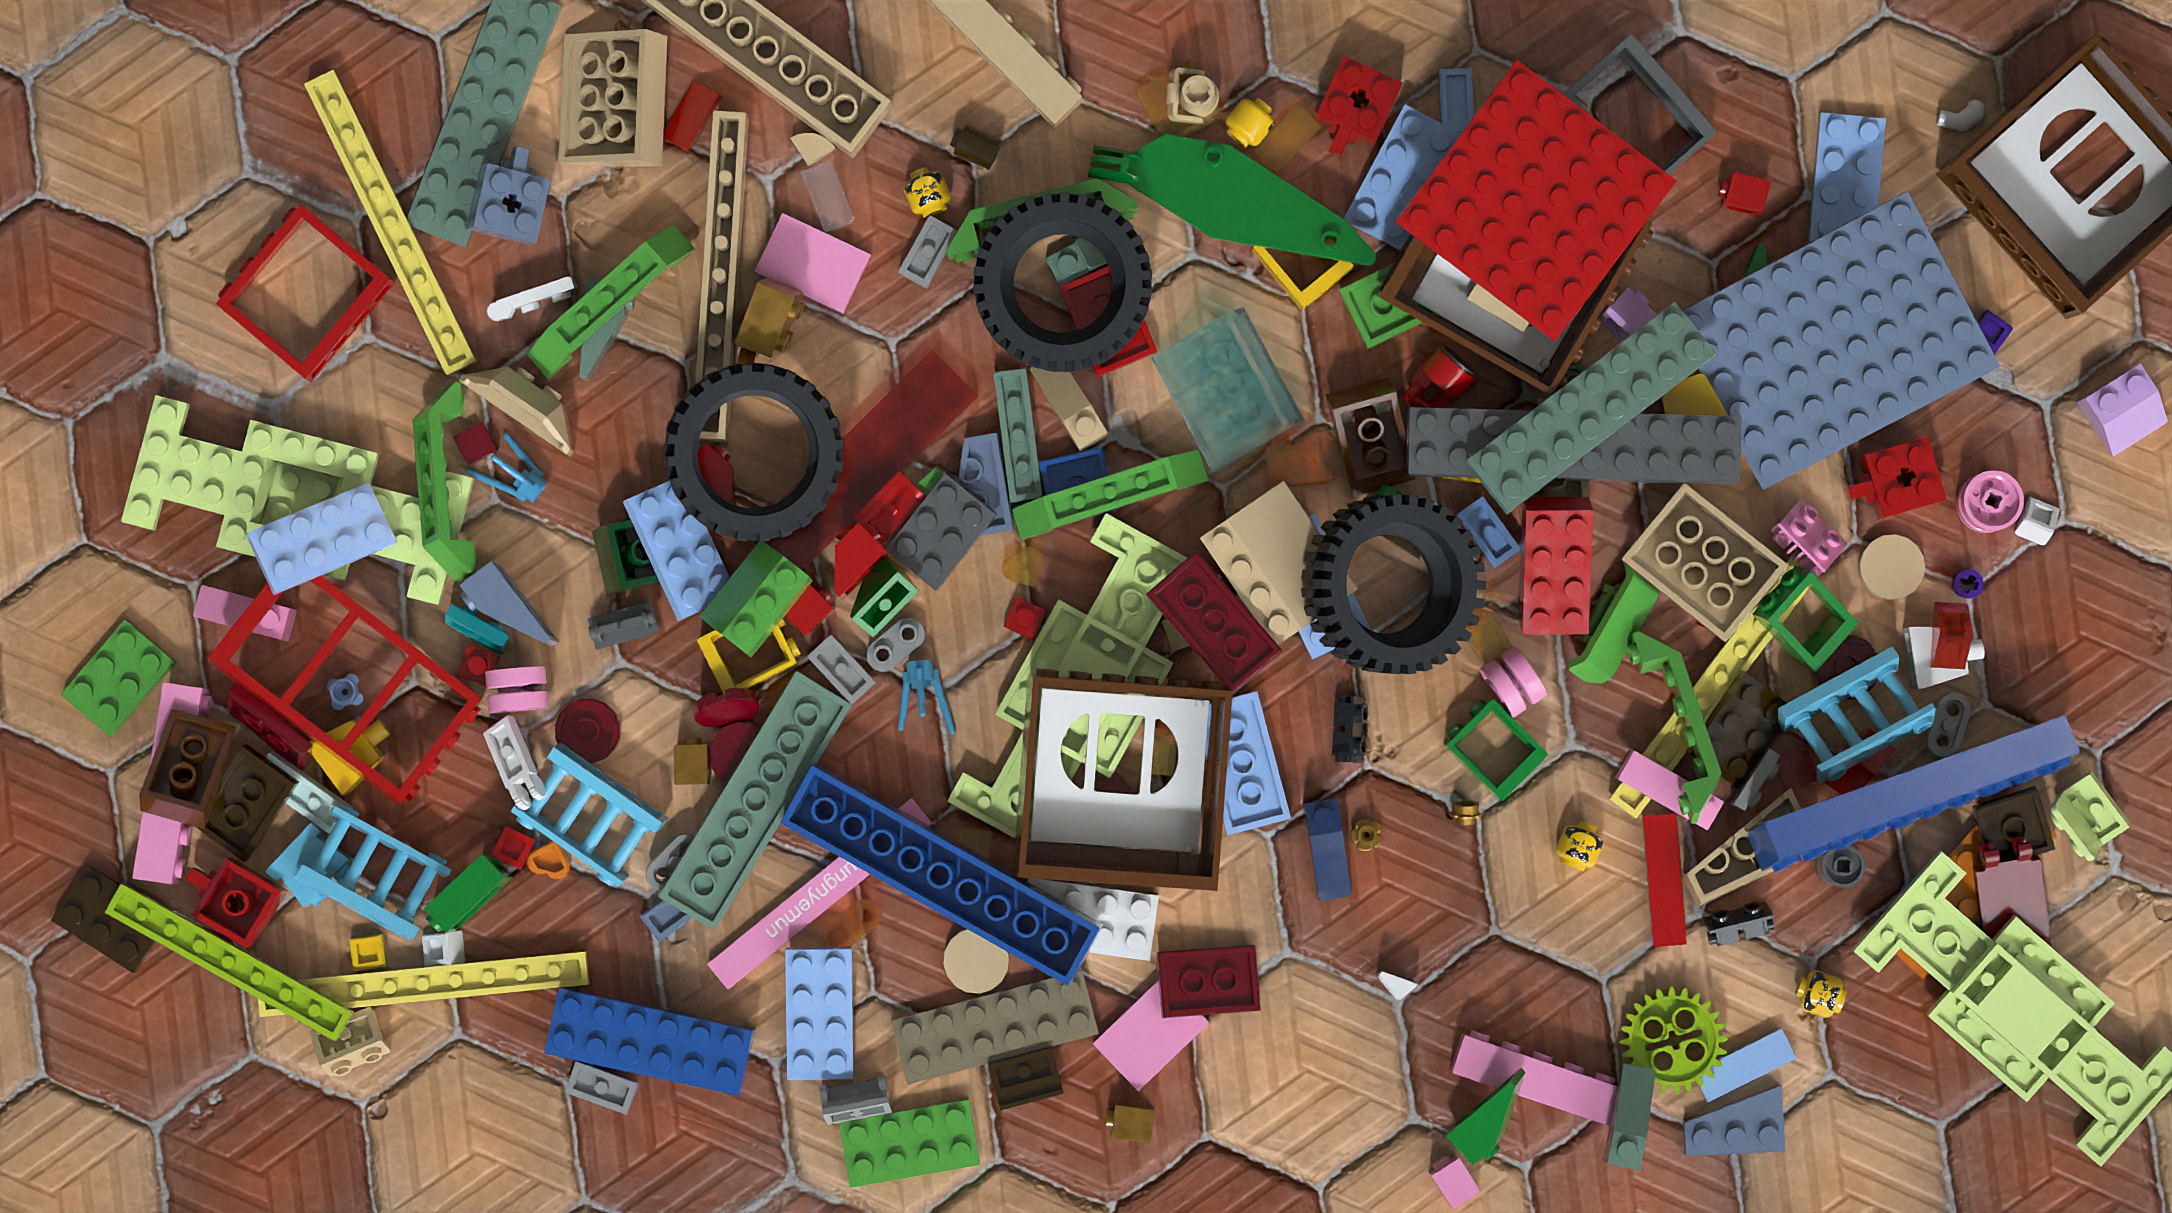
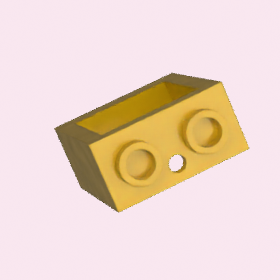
(1313, 291)
(721, 672)

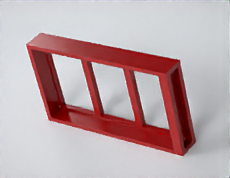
(254, 614)

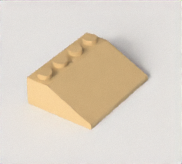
(613, 98)
(1264, 559)
(1705, 562)

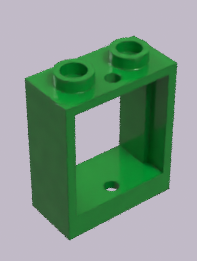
(1826, 636)
(1519, 773)
(467, 893)

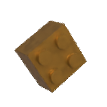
(770, 318)

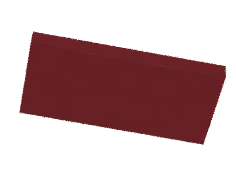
(1214, 622)

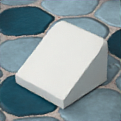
(2037, 521)
(443, 948)
(1396, 986)

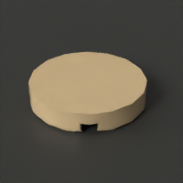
(1891, 567)
(974, 963)

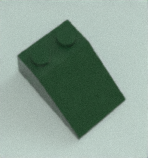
(623, 558)

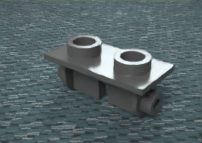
(623, 625)

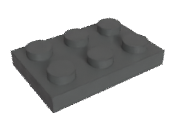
(941, 531)

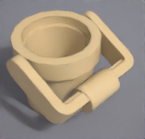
(1195, 96)

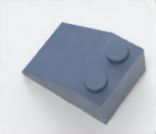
(497, 596)

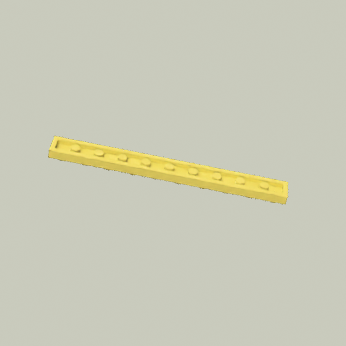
(390, 223)
(1735, 655)
(449, 981)

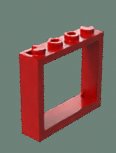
(344, 326)

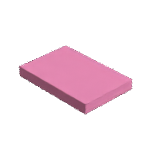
(813, 263)
(1143, 1041)

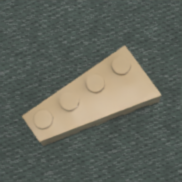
(1735, 861)

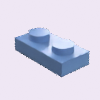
(1488, 532)

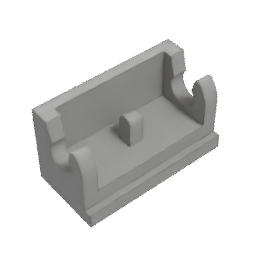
(855, 1100)

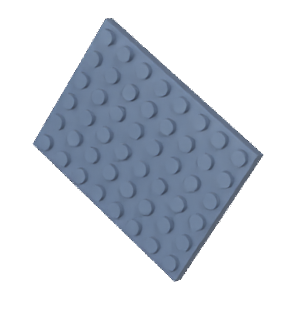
(1839, 340)

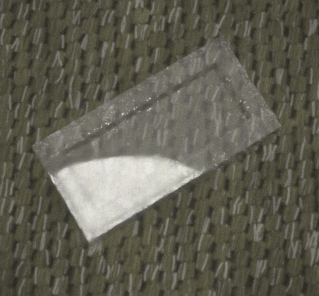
(828, 196)

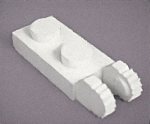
(530, 299)
(514, 762)

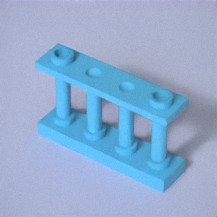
(1855, 684)
(618, 801)
(373, 905)

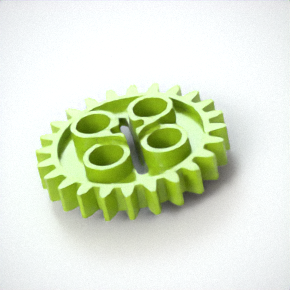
(1665, 1010)

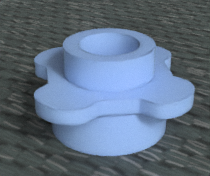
(336, 687)

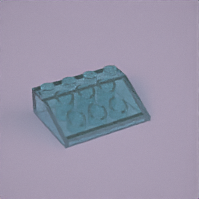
(1228, 389)

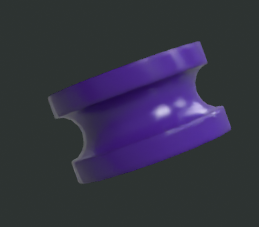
(1971, 593)

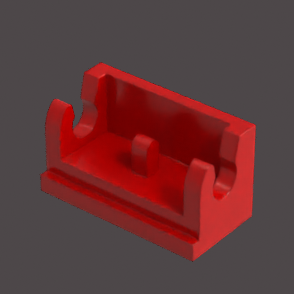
(890, 507)

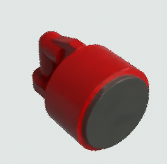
(1447, 372)

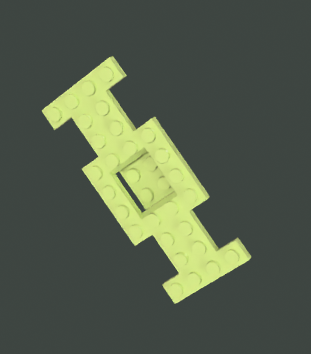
(258, 490)
(1102, 642)
(2028, 999)

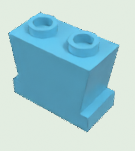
(303, 851)

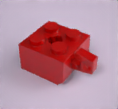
(1351, 122)
(1880, 482)
(218, 904)

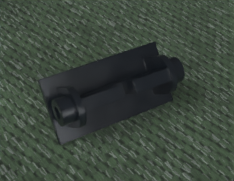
(1352, 714)
(1753, 918)

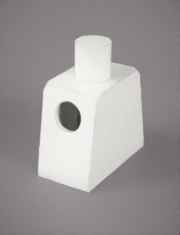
(1918, 650)

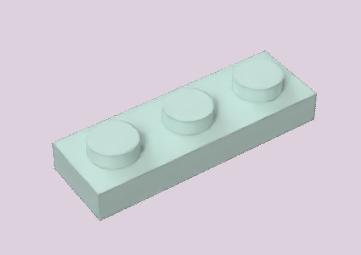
(309, 796)

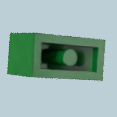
(882, 596)

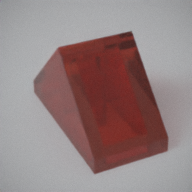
(1951, 635)

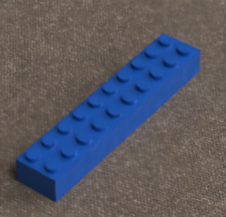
(1913, 795)
(942, 874)

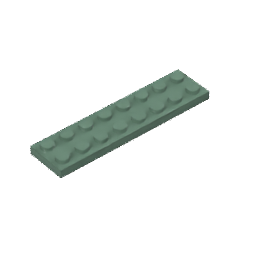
(482, 114)
(1590, 408)
(754, 800)

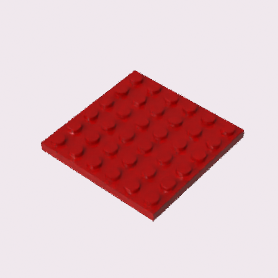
(1535, 200)

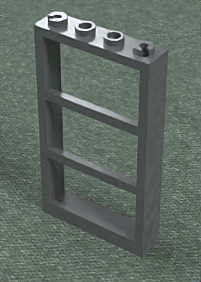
(1662, 88)

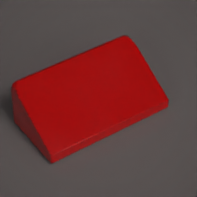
(691, 116)

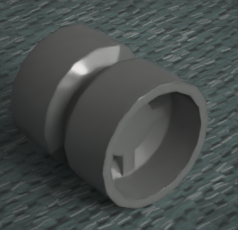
(1840, 867)

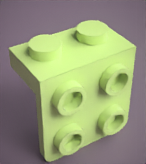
(2088, 815)

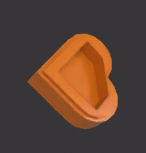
(550, 860)

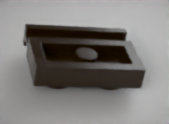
(1025, 1078)

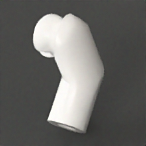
(1963, 120)

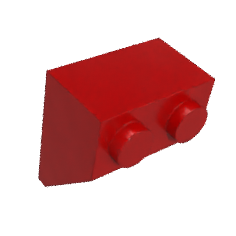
(855, 558)

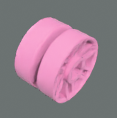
(1985, 518)
(1513, 681)
(517, 689)

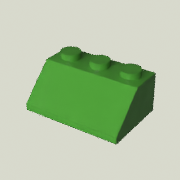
(756, 598)

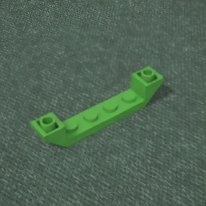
(966, 244)
(607, 298)
(1109, 493)
(454, 556)
(1654, 655)

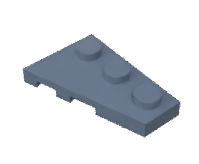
(985, 477)
(1739, 1128)

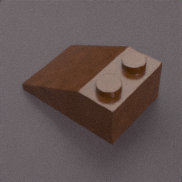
(1370, 435)
(187, 769)

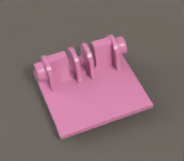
(1811, 535)

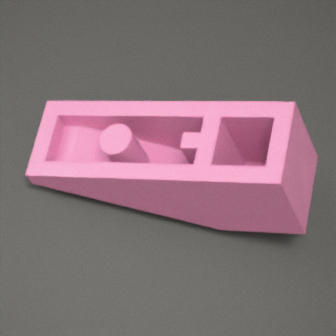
(227, 608)
(1662, 786)

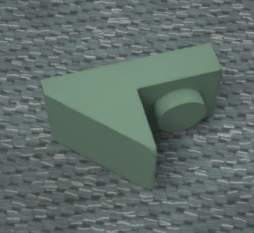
(1075, 261)

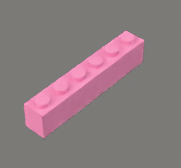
(161, 839)
(1543, 1082)

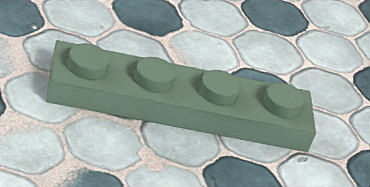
(1018, 435)

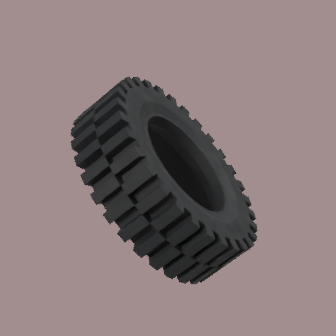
(1069, 216)
(1451, 584)

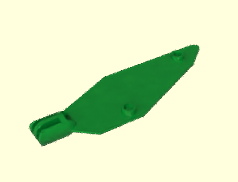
(1230, 197)

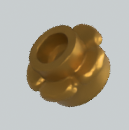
(1465, 812)
(1373, 840)

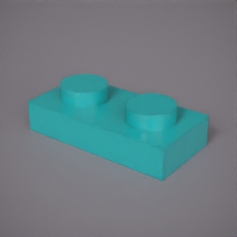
(466, 622)

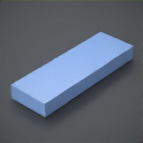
(1747, 1064)

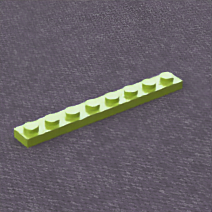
(229, 962)

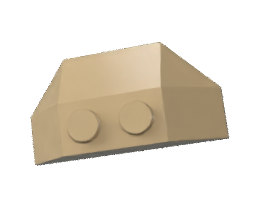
(525, 402)

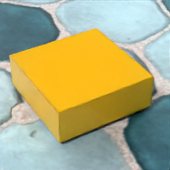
(368, 952)

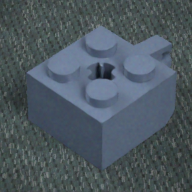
(525, 191)

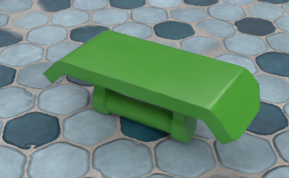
(1611, 627)

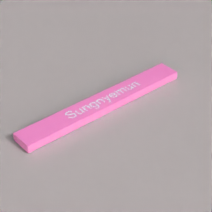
(793, 915)

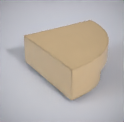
(812, 147)

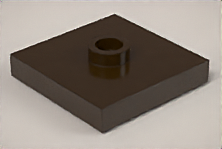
(2012, 817)

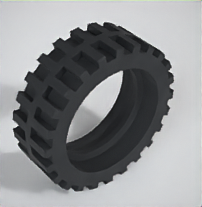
(824, 451)

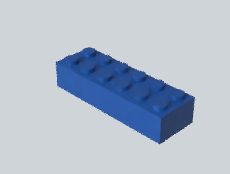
(649, 1041)

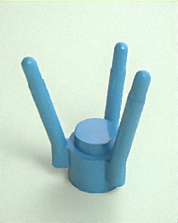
(528, 483)
(920, 675)

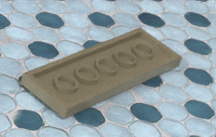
(993, 1027)

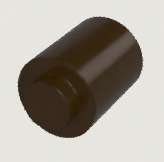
(976, 146)

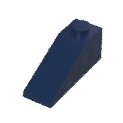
(1327, 849)

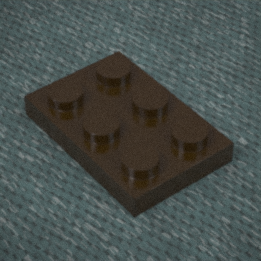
(1742, 727)
(248, 802)
(85, 917)

